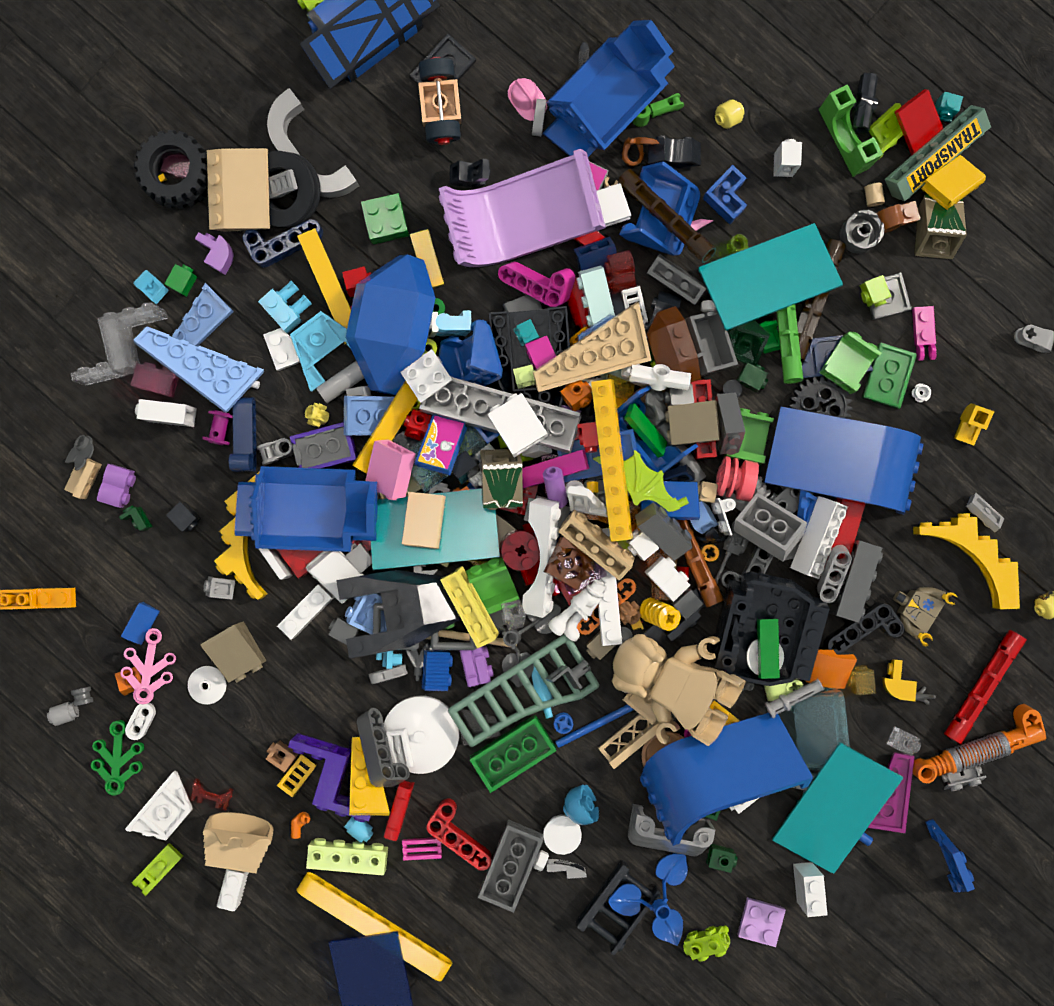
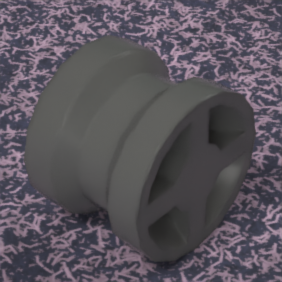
(82, 696)

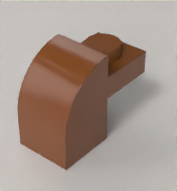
(898, 216)

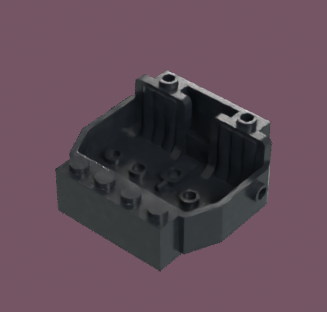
(769, 598)

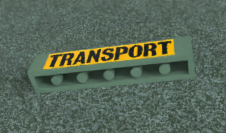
(938, 152)

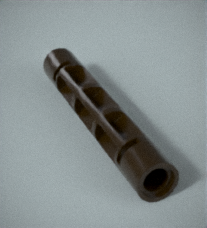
(675, 223)
(814, 306)

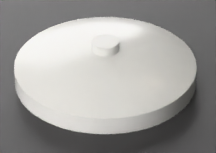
(429, 730)

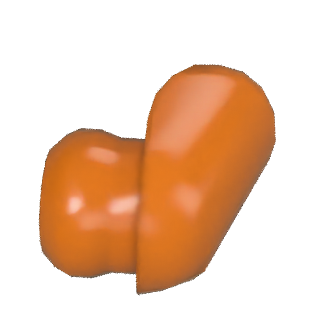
(297, 822)

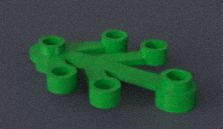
(116, 760)

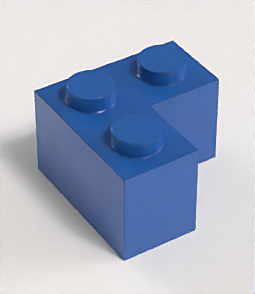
(723, 197)

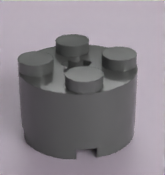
(870, 226)

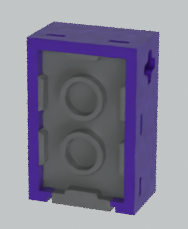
(324, 447)

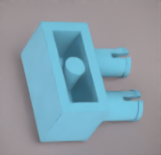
(276, 305)

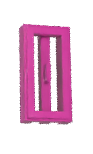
(405, 842)

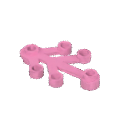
(147, 670)

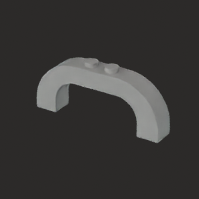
(279, 117)

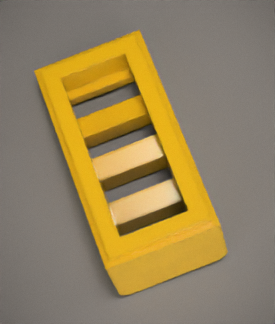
(287, 789)

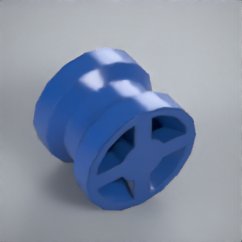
(565, 725)

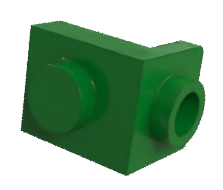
(773, 342)

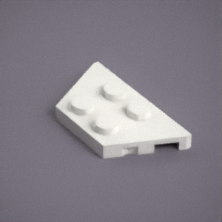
(163, 811)

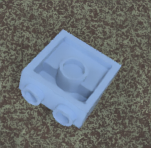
(362, 613)

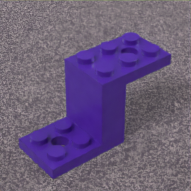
(332, 775)

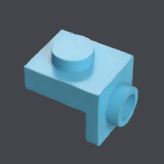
(151, 286)

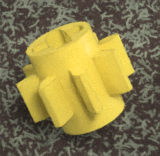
(316, 414)

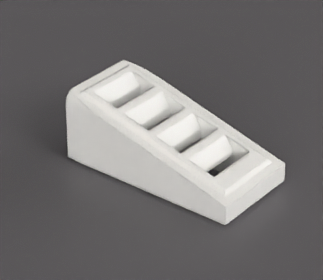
(636, 290)

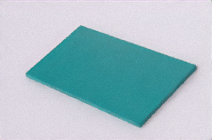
(770, 276)
(466, 533)
(837, 808)

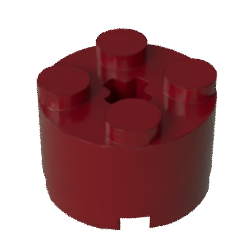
(525, 559)

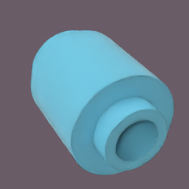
(359, 830)

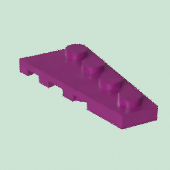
(895, 811)

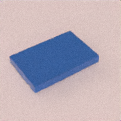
(679, 490)

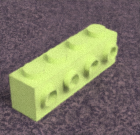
(347, 856)

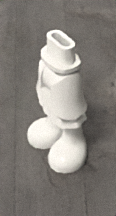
(581, 607)

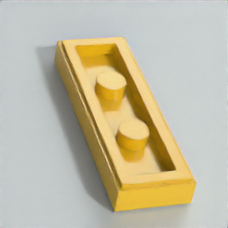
(424, 250)

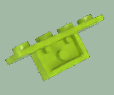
(887, 129)

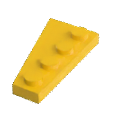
(364, 797)

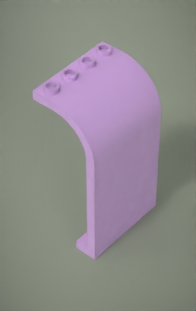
(523, 212)

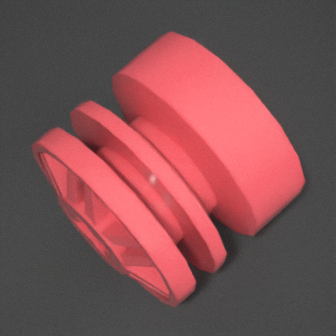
(733, 478)

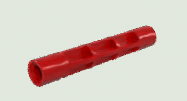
(985, 686)

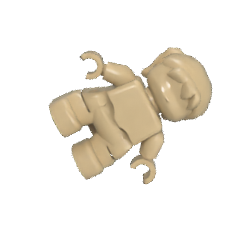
(678, 685)

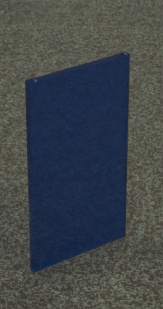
(371, 970)

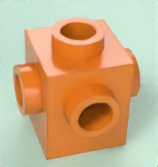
(577, 395)

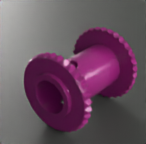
(219, 425)

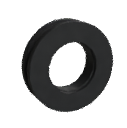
(308, 189)

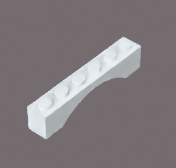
(544, 521)

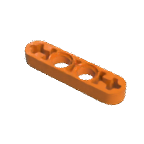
(627, 594)

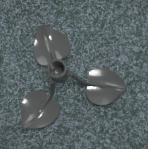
(513, 637)

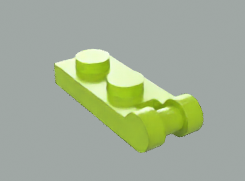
(157, 869)

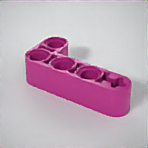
(516, 273)

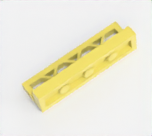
(470, 607)

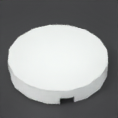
(562, 835)

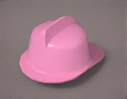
(523, 96)

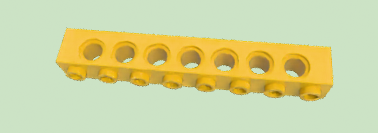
(612, 460)

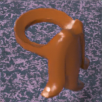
(639, 141)

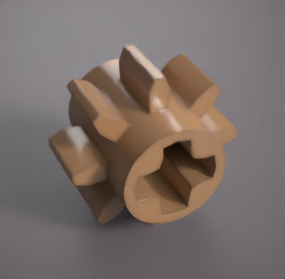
(629, 612)

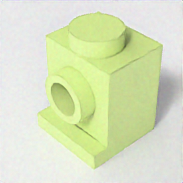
(524, 376)

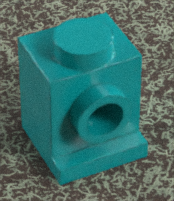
(948, 106)
(526, 332)

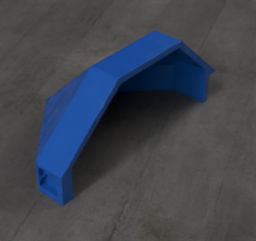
(391, 321)

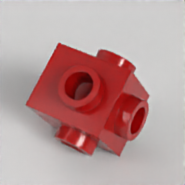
(417, 424)

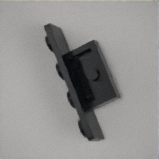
(659, 634)

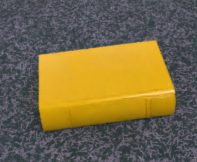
(953, 182)

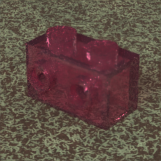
(154, 380)

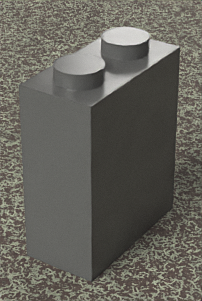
(730, 423)

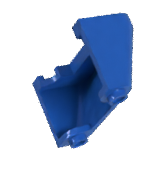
(473, 358)

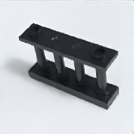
(598, 904)

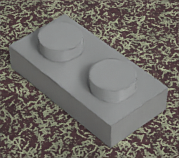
(985, 512)

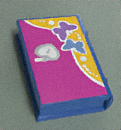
(441, 444)

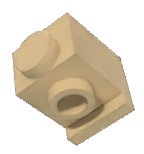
(707, 492)

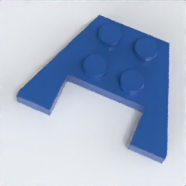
(960, 877)

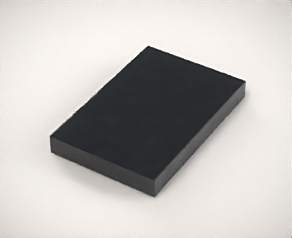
(451, 49)

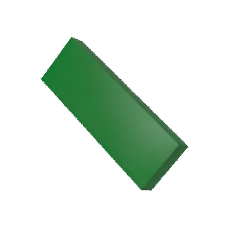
(646, 430)
(768, 648)

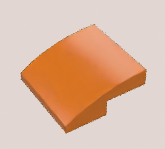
(832, 669)

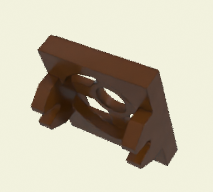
(551, 567)

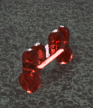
(199, 791)

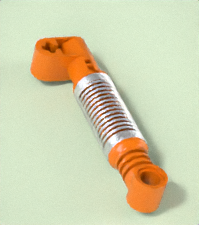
(1000, 743)

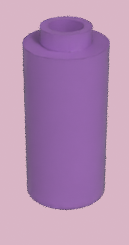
(555, 485)

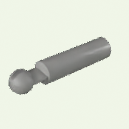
(340, 382)

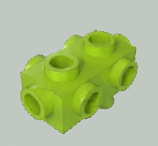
(707, 942)

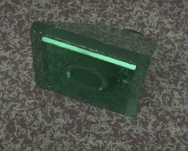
(748, 341)

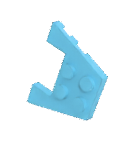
(315, 341)

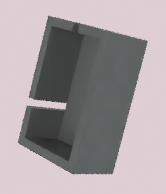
(711, 343)

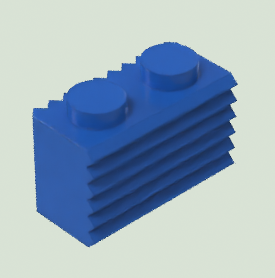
(436, 670)

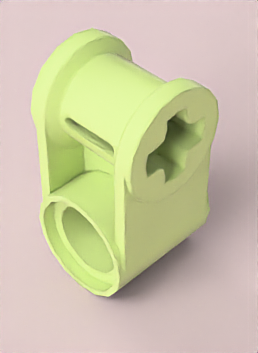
(773, 692)

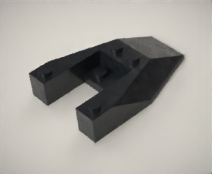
(412, 606)

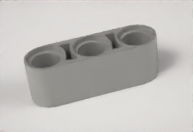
(834, 582)

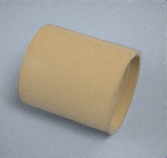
(874, 194)

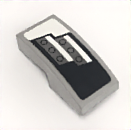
(573, 870)

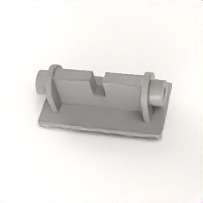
(970, 777)

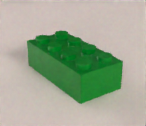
(512, 753)

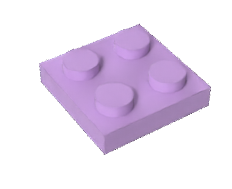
(761, 922)

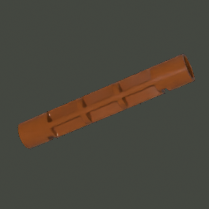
(706, 584)

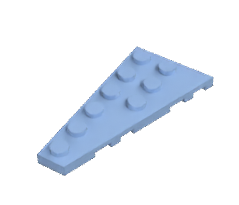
(207, 371)

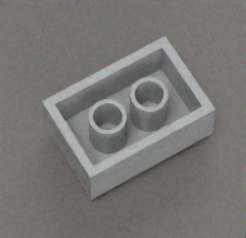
(770, 526)

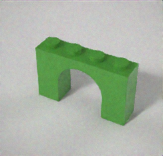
(836, 115)

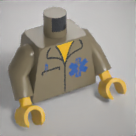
(920, 609)

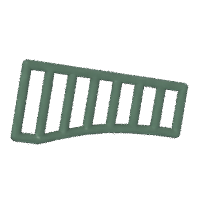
(521, 712)

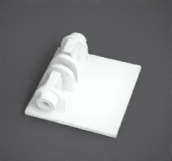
(426, 376)
(720, 508)

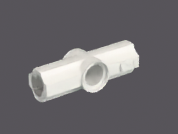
(660, 377)

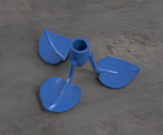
(668, 922)

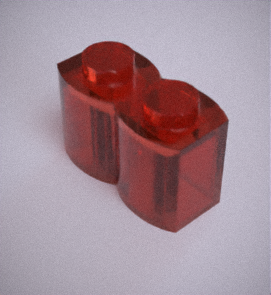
(620, 271)

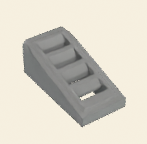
(282, 184)

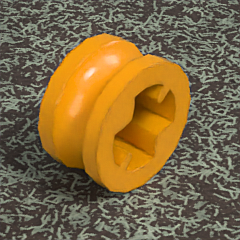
(715, 551)

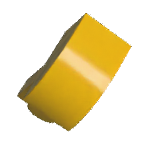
(972, 420)
(895, 686)

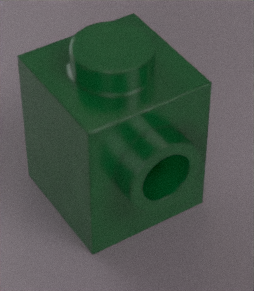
(753, 377)
(721, 858)

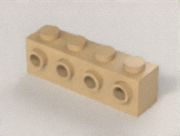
(597, 544)

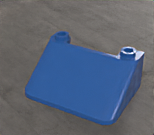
(678, 194)

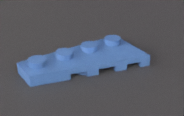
(203, 317)

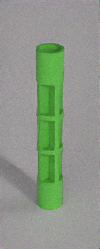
(789, 345)

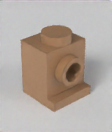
(282, 763)

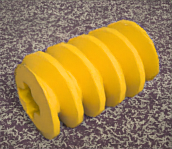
(660, 614)

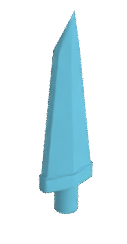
(542, 691)

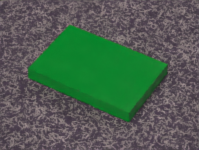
(889, 376)

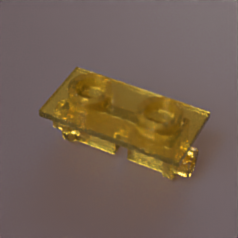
(623, 388)

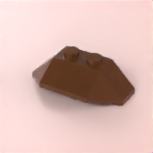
(672, 343)

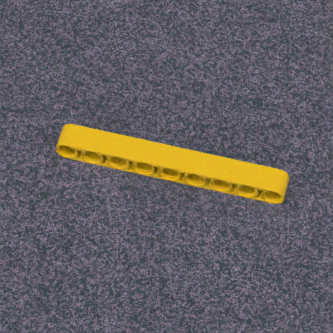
(370, 923)

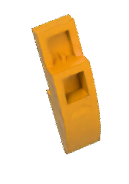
(38, 598)

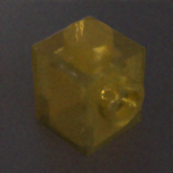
(862, 680)

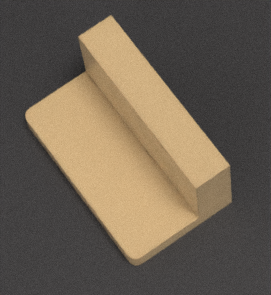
(83, 479)

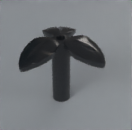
(711, 536)

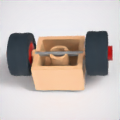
(439, 101)

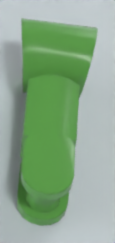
(658, 108)

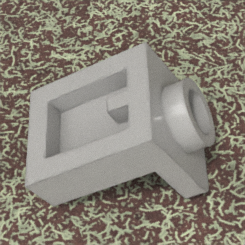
(219, 587)

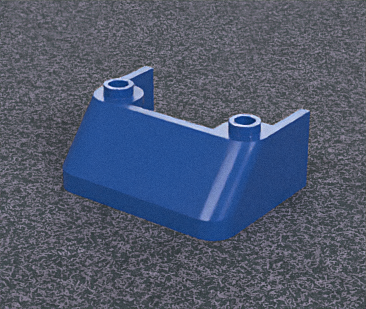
(672, 453)

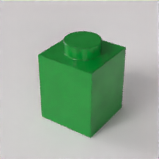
(181, 279)

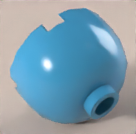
(580, 805)

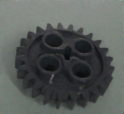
(812, 392)

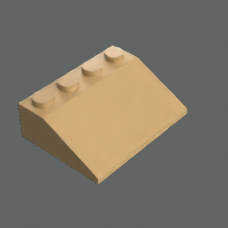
(238, 189)

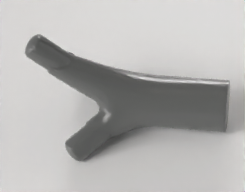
(923, 697)

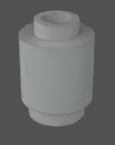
(62, 713)

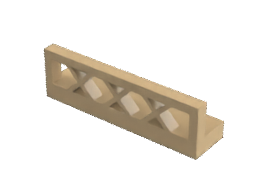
(633, 745)

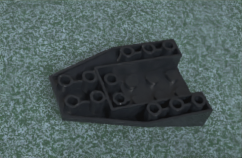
(547, 322)

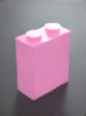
(390, 468)

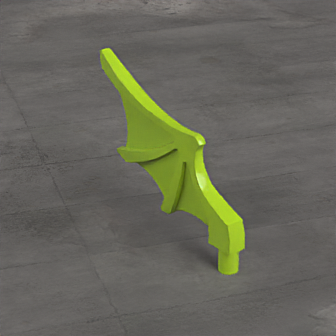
(647, 484)

